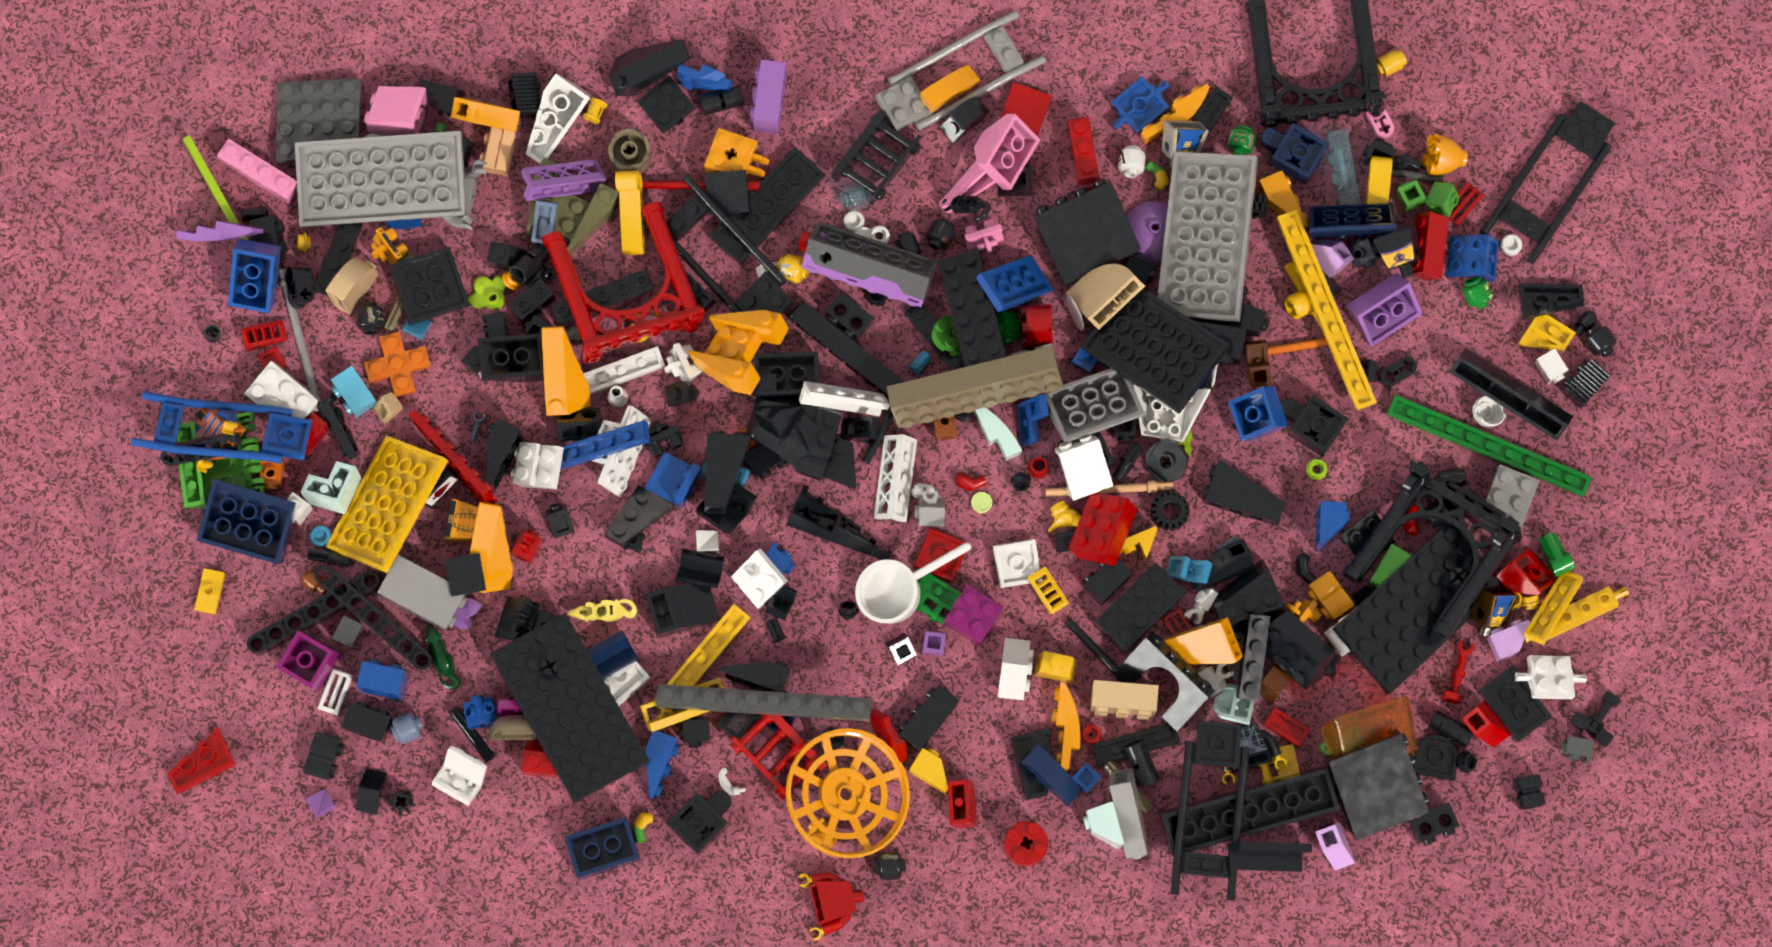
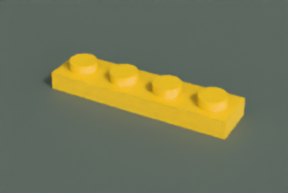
(1553, 607)

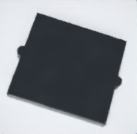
(465, 574)

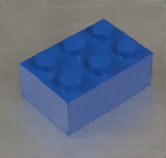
(254, 275)

